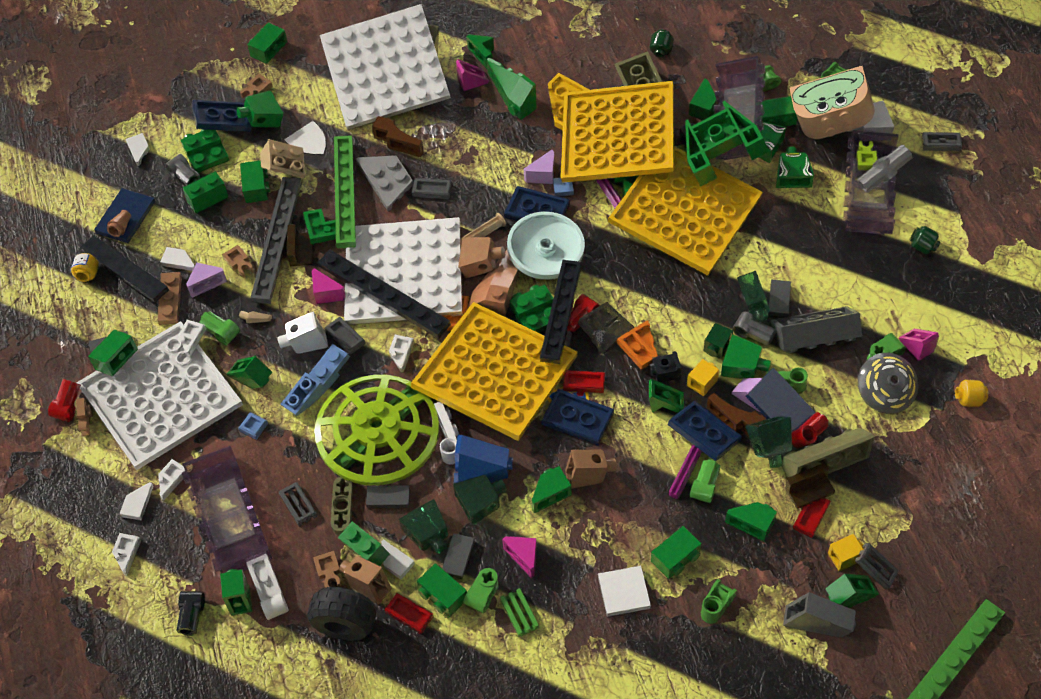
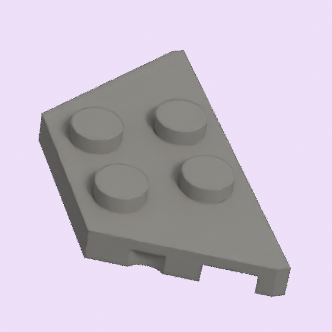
(386, 177)

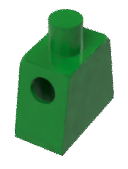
(261, 110)
(743, 359)

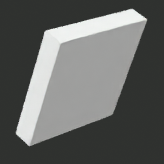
(624, 591)

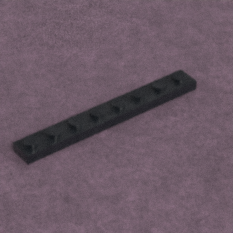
(384, 294)

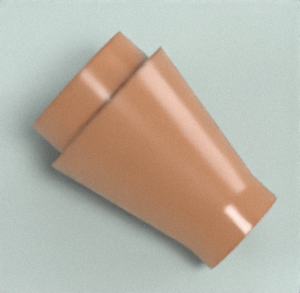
(118, 224)

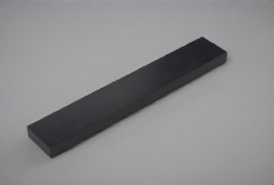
(125, 269)
(560, 312)

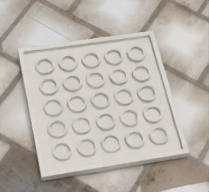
(384, 66)
(411, 257)
(159, 397)

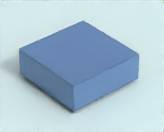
(562, 189)
(253, 425)

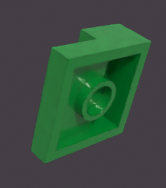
(204, 150)
(533, 307)

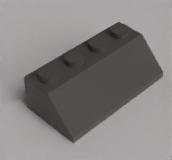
(817, 328)

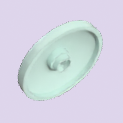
(542, 242)

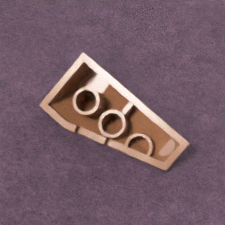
(497, 287)

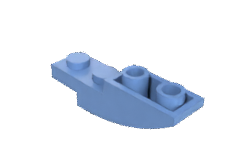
(317, 382)

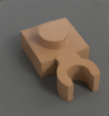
(256, 85)
(238, 259)
(84, 413)
(328, 568)

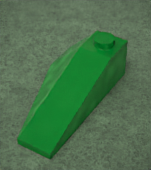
(515, 89)

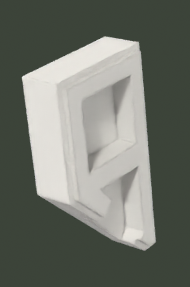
(138, 147)
(177, 259)
(191, 335)
(400, 350)
(170, 478)
(136, 502)
(125, 551)
(397, 561)

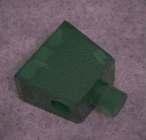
(754, 295)
(771, 438)
(478, 497)
(426, 527)

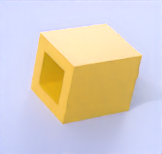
(703, 377)
(845, 552)

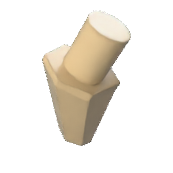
(254, 317)

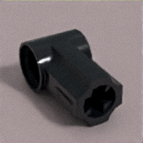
(190, 605)

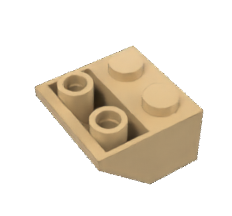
(283, 158)

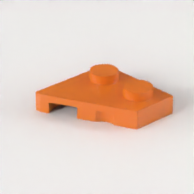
(639, 345)

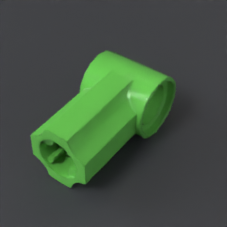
(222, 330)
(794, 374)
(704, 486)

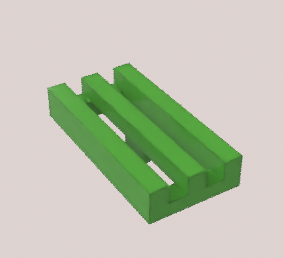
(511, 597)

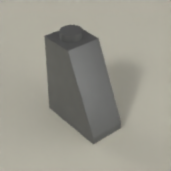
(819, 616)

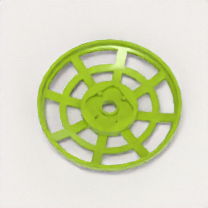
(376, 437)

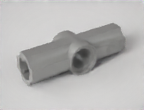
(884, 168)

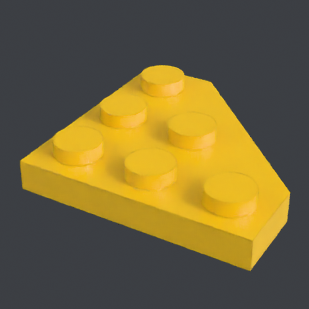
(557, 87)

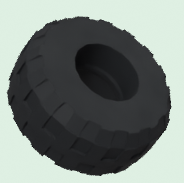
(342, 613)

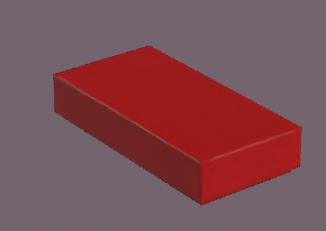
(584, 381)
(811, 517)
(409, 613)

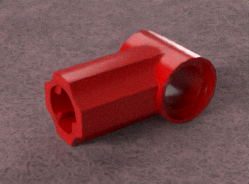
(582, 306)
(63, 406)
(809, 431)

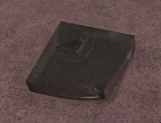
(604, 326)

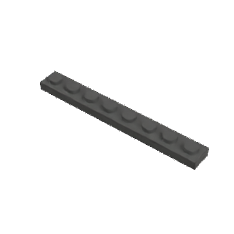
(276, 241)

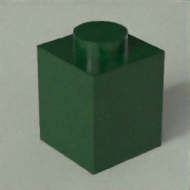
(717, 341)

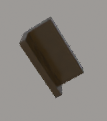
(298, 247)
(809, 486)

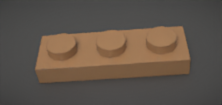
(170, 302)

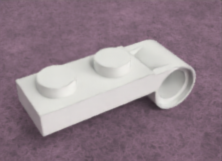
(450, 432)
(267, 587)

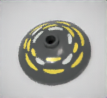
(876, 383)

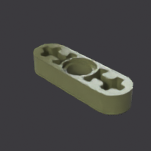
(338, 497)

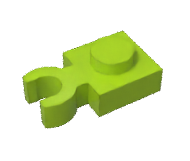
(865, 156)

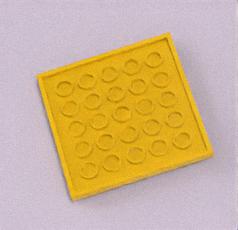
(618, 132)
(683, 217)
(492, 371)

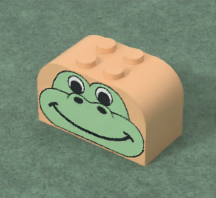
(833, 103)

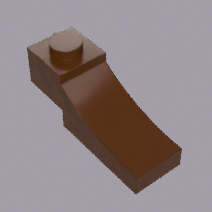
(385, 130)
(732, 416)

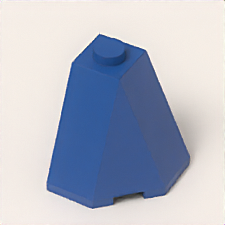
(480, 458)

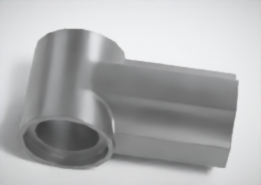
(180, 167)
(748, 326)

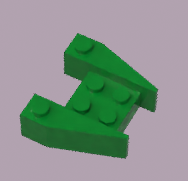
(718, 135)

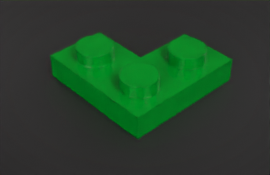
(317, 228)

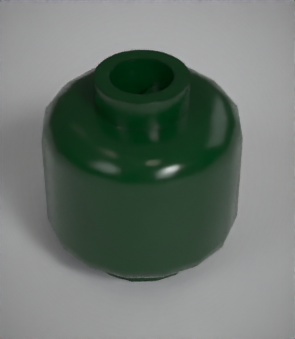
(661, 43)
(925, 239)

